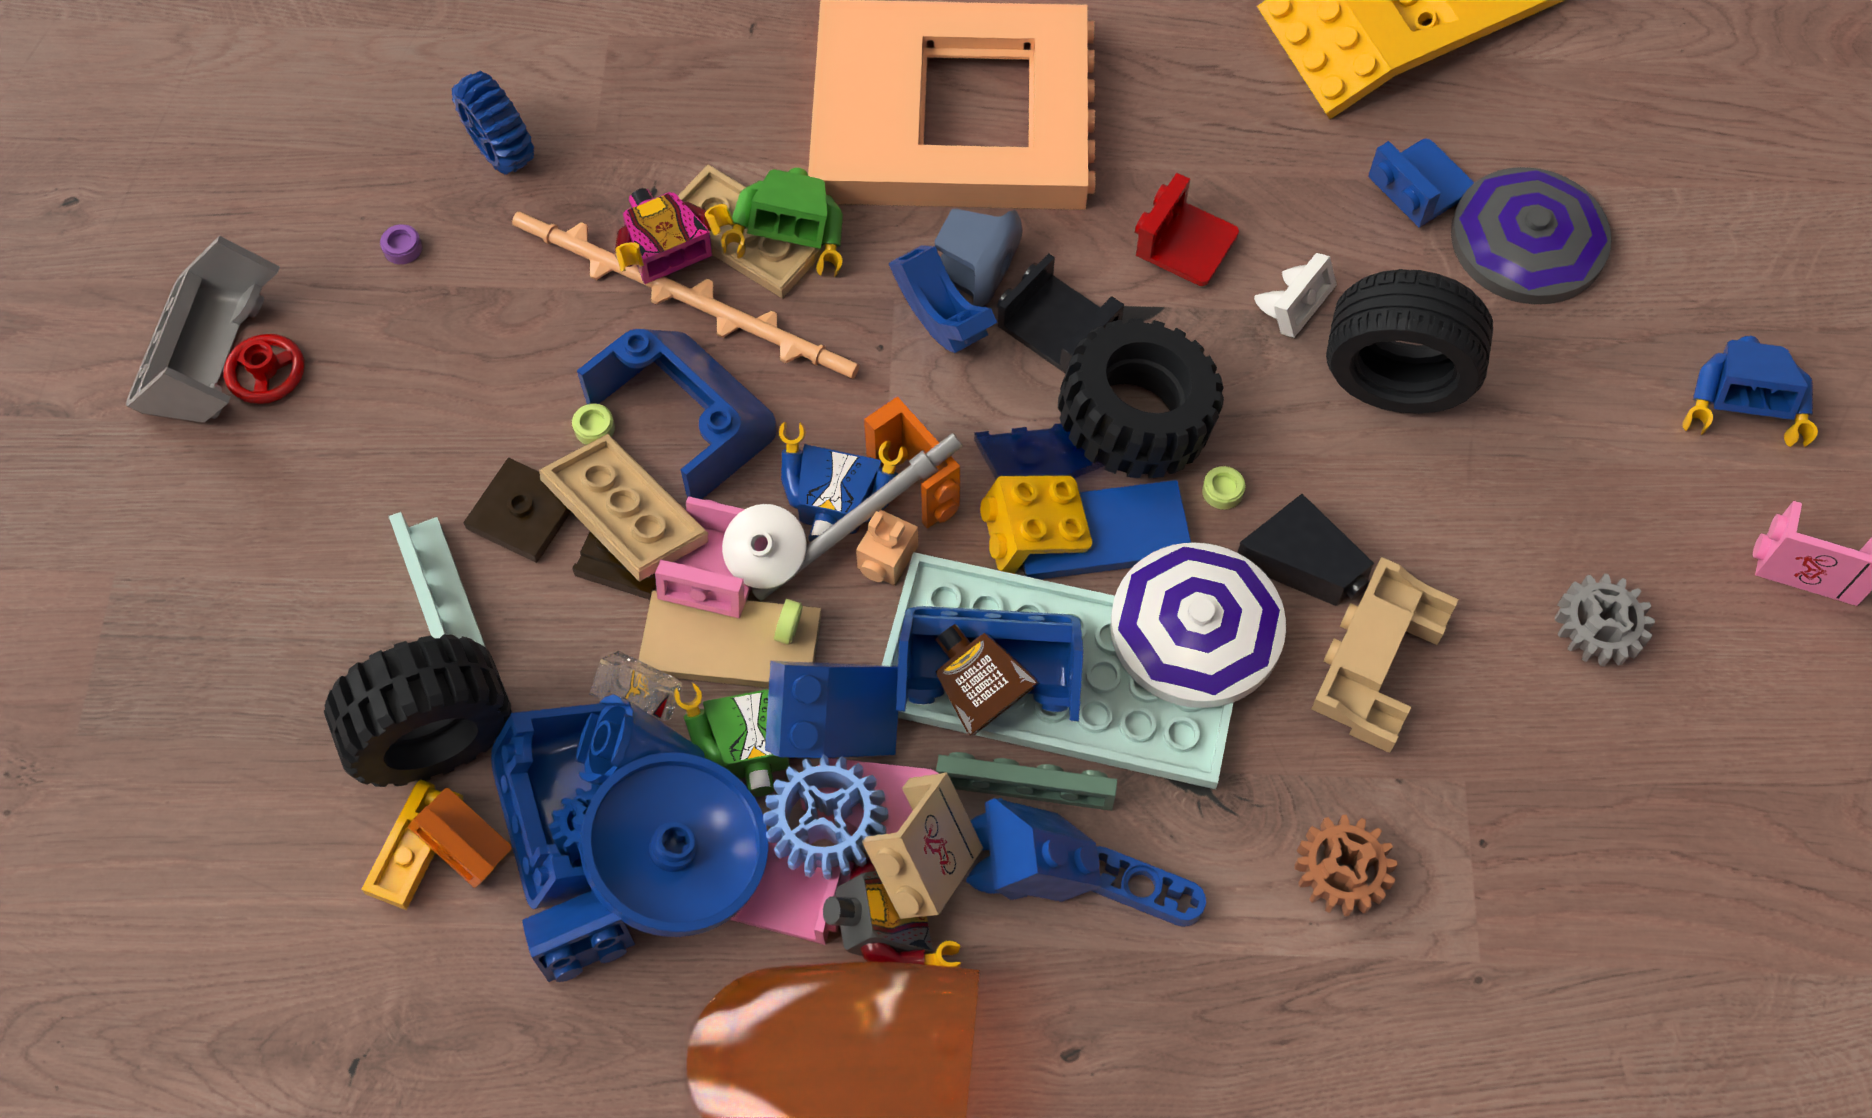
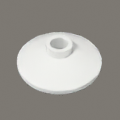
(782, 555)

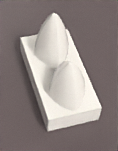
(1306, 292)

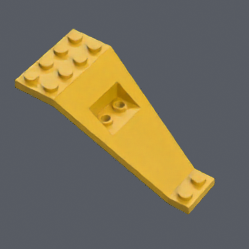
(1360, 44)

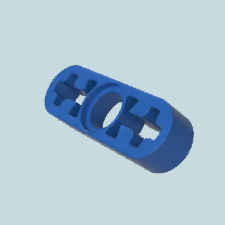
(1134, 867)

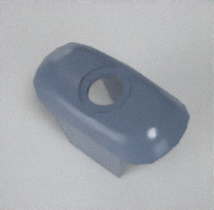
(978, 250)

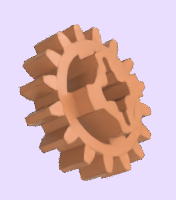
(1351, 846)

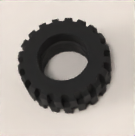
(1154, 360)
(416, 710)

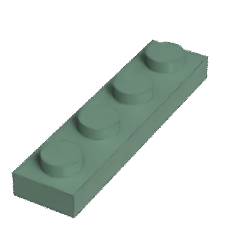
(1042, 783)

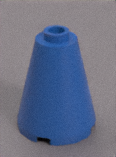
(623, 735)

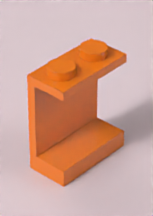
(899, 425)

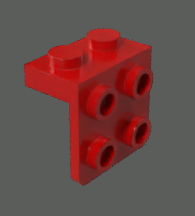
(1183, 236)

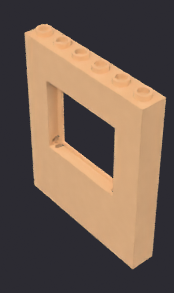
(874, 100)

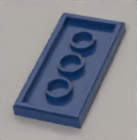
(1123, 529)

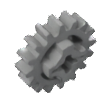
(1592, 604)

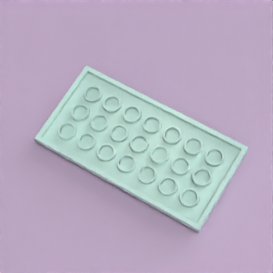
(1117, 717)

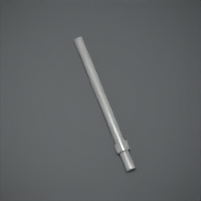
(922, 466)

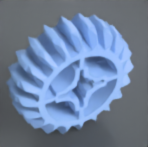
(805, 785)

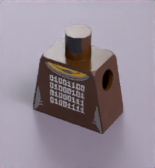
(981, 678)

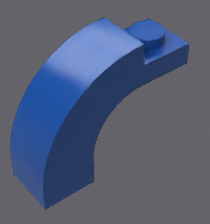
(938, 302)

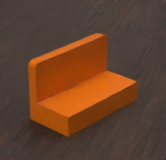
(460, 837)

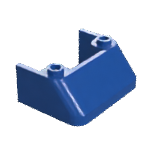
(733, 417)
(1042, 642)

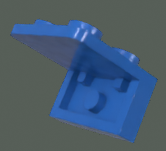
(1419, 179)

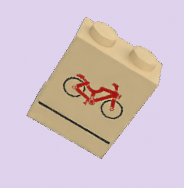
(929, 851)

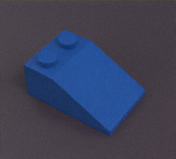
(831, 710)

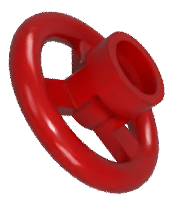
(263, 364)

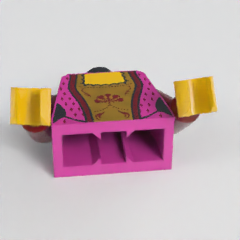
(666, 233)

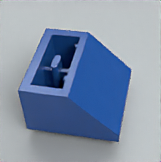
(575, 936)

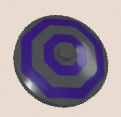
(1531, 235)

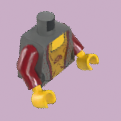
(874, 928)

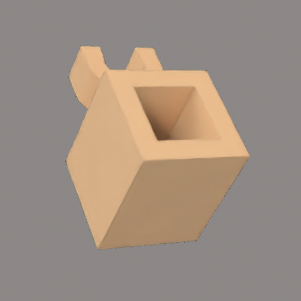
(886, 547)

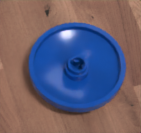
(673, 844)

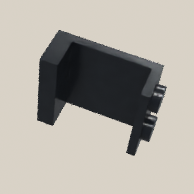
(1051, 314)

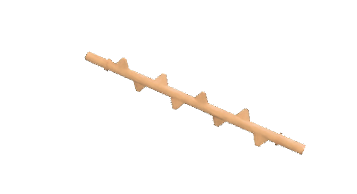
(699, 296)

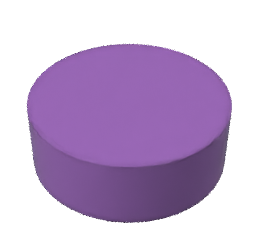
(401, 244)

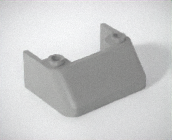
(198, 332)

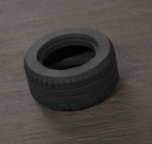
(1418, 310)

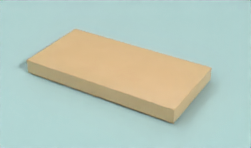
(766, 261)
(623, 506)
(722, 647)

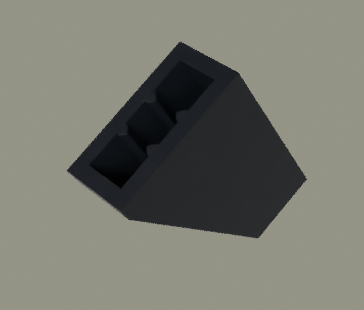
(1308, 553)

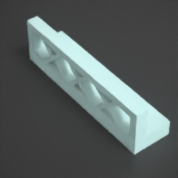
(436, 579)

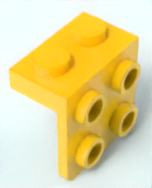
(1034, 518)

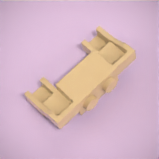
(1359, 663)

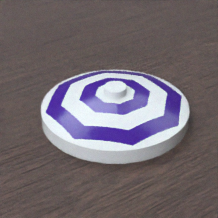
(1198, 625)

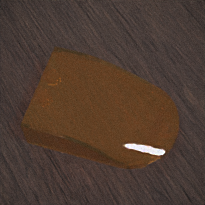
(837, 1043)

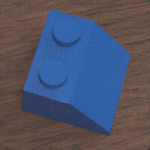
(1041, 853)

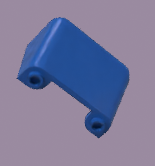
(533, 772)

